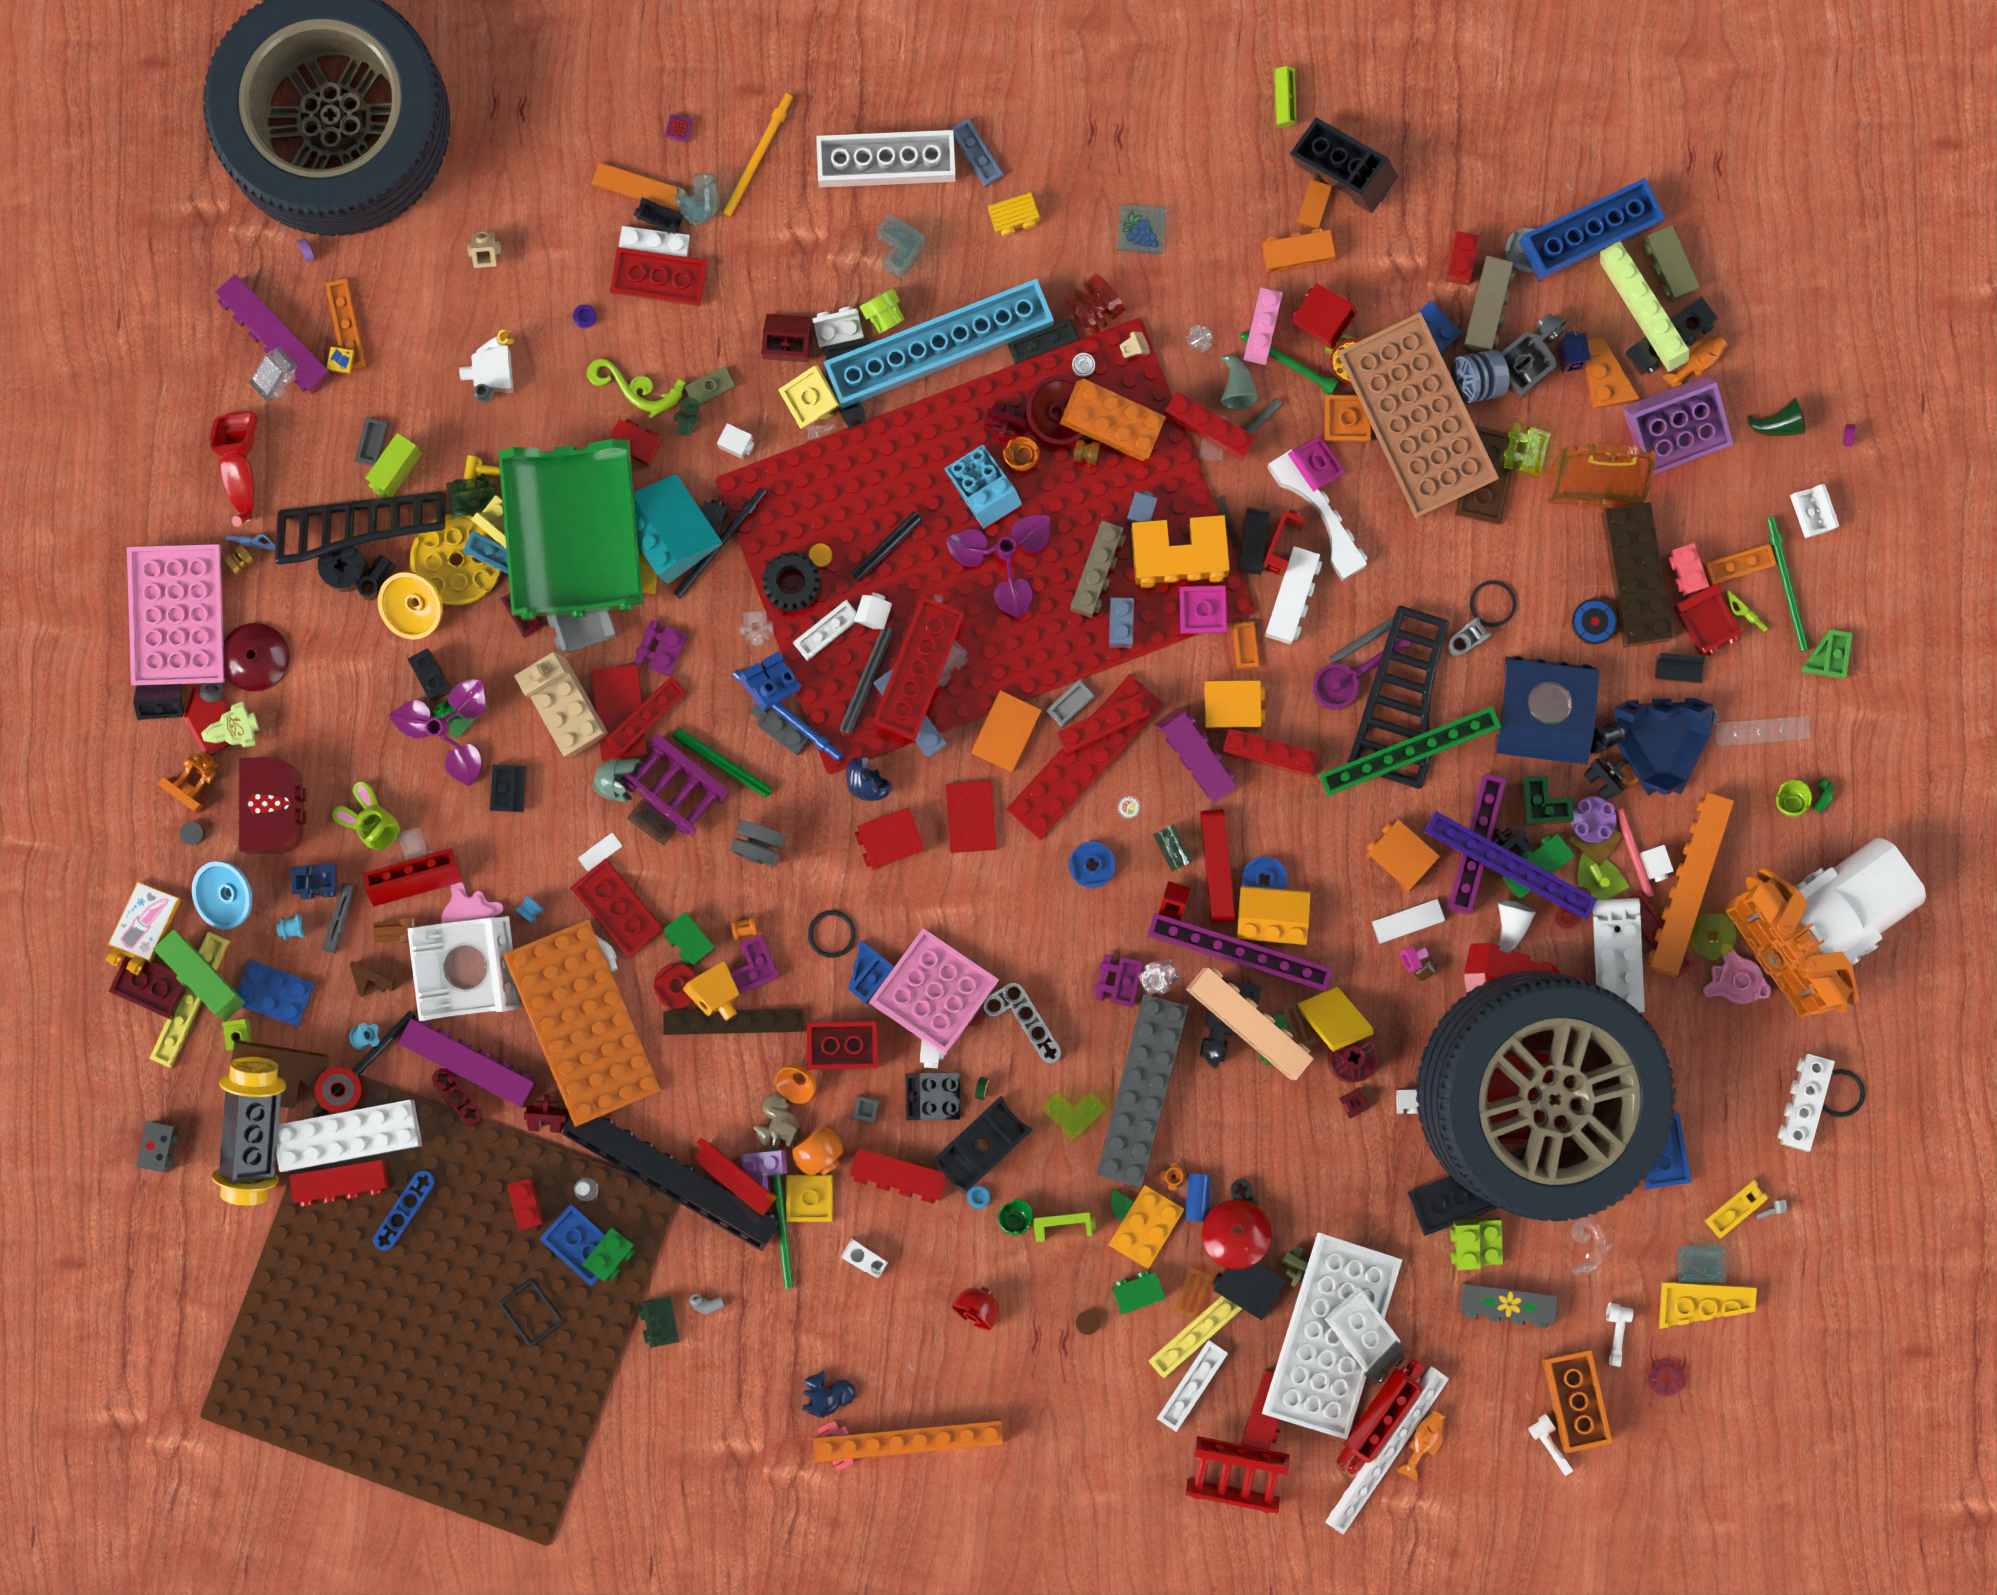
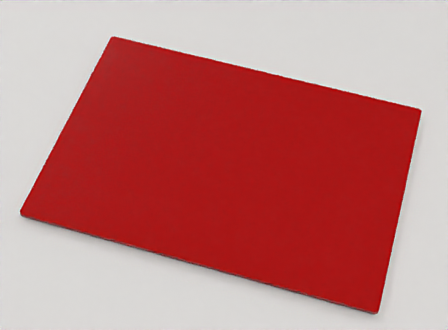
(870, 478)

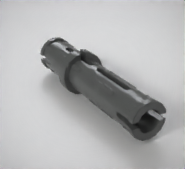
(330, 944)

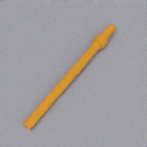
(778, 115)

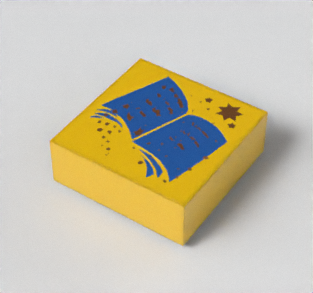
(340, 360)

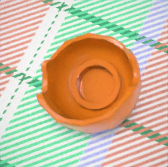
(1021, 453)

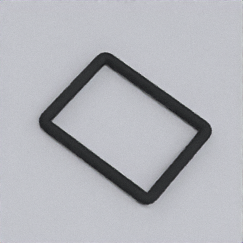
(515, 1323)

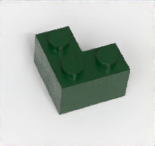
(1539, 808)

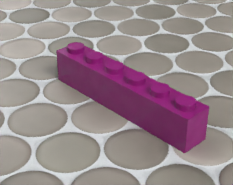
(271, 331)
(1481, 822)
(469, 1064)

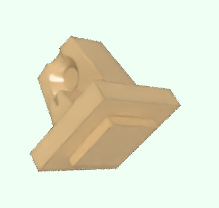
(1135, 345)

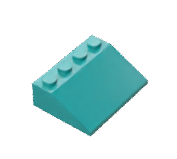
(672, 528)

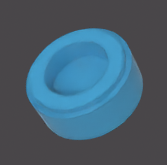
(978, 1197)

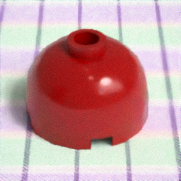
(978, 1307)

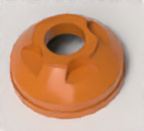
(791, 1087)

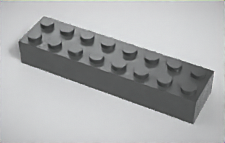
(1142, 1090)

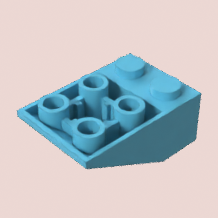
(983, 486)

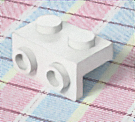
(1814, 511)

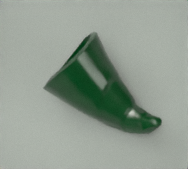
(1785, 422)

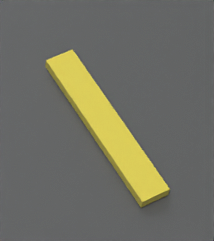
(176, 1030)
(1194, 1336)

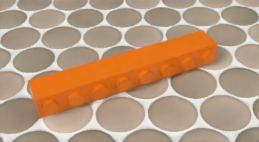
(1691, 885)
(908, 1440)

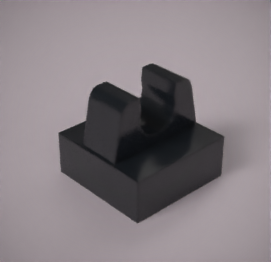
(852, 412)

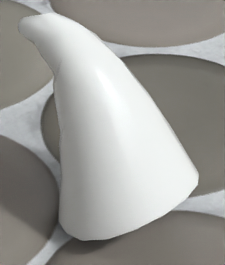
(1515, 922)

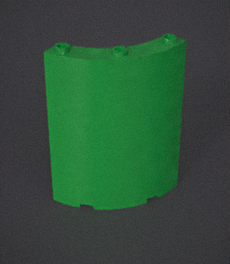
(570, 529)

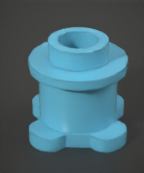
(290, 927)
(364, 1035)

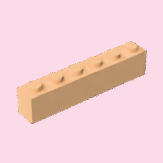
(1249, 1023)

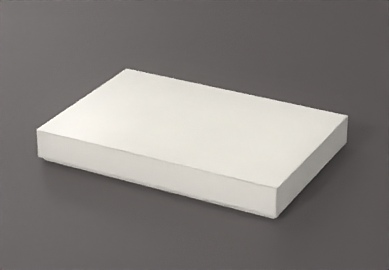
(1361, 1328)

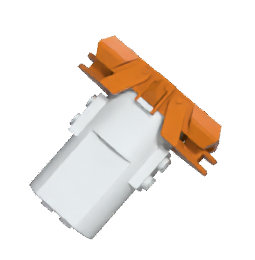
(1825, 923)

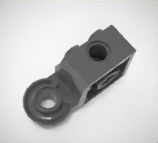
(1529, 356)

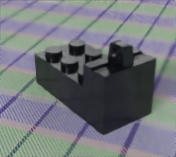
(1345, 164)

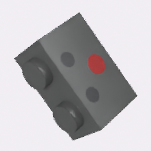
(158, 1147)

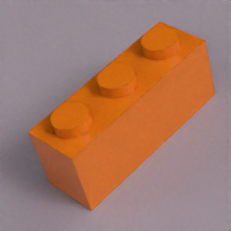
(1298, 250)

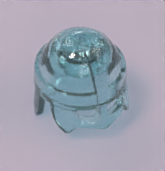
(703, 203)

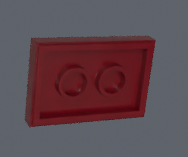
(153, 989)

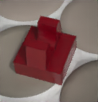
(1354, 1103)

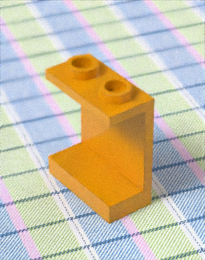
(1233, 704)

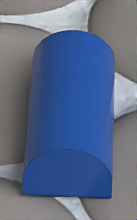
(1197, 1197)

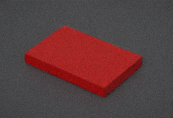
(971, 817)

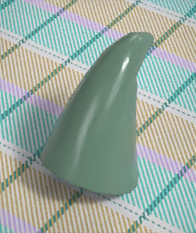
(1240, 388)

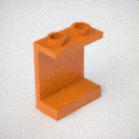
(1402, 854)

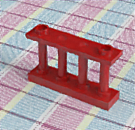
(1241, 1455)

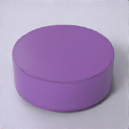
(306, 250)

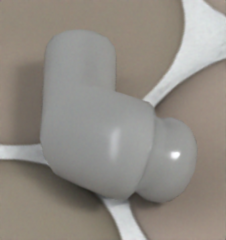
(705, 1306)

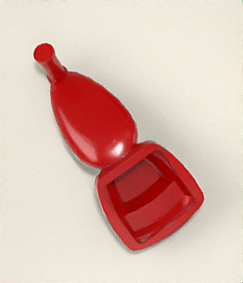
(233, 439)

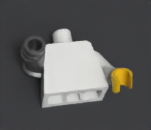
(491, 368)

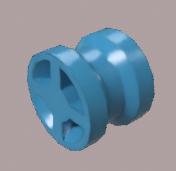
(529, 909)

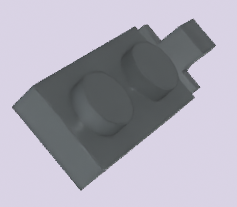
(780, 729)

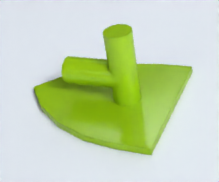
(1601, 880)

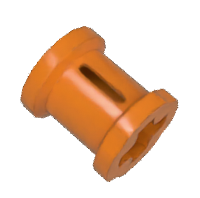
(744, 928)

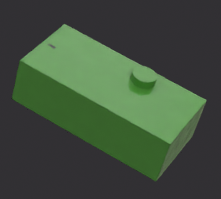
(199, 975)

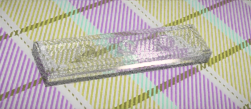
(1762, 731)

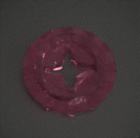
(1658, 1368)

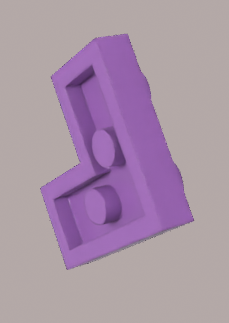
(764, 1164)

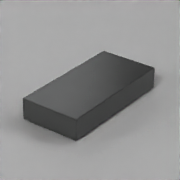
(371, 441)

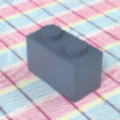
(1121, 622)

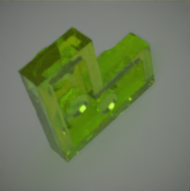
(1073, 1120)

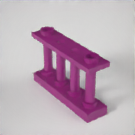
(679, 763)

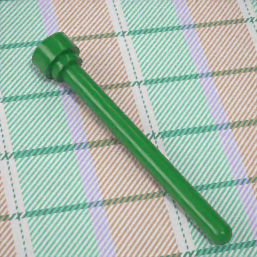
(1326, 383)

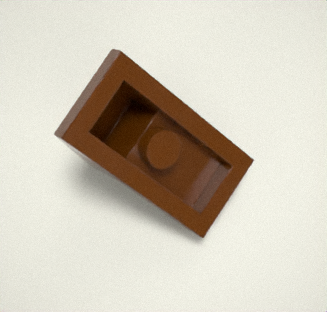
(364, 976)

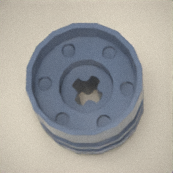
(1480, 376)

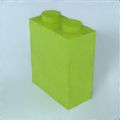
(393, 466)

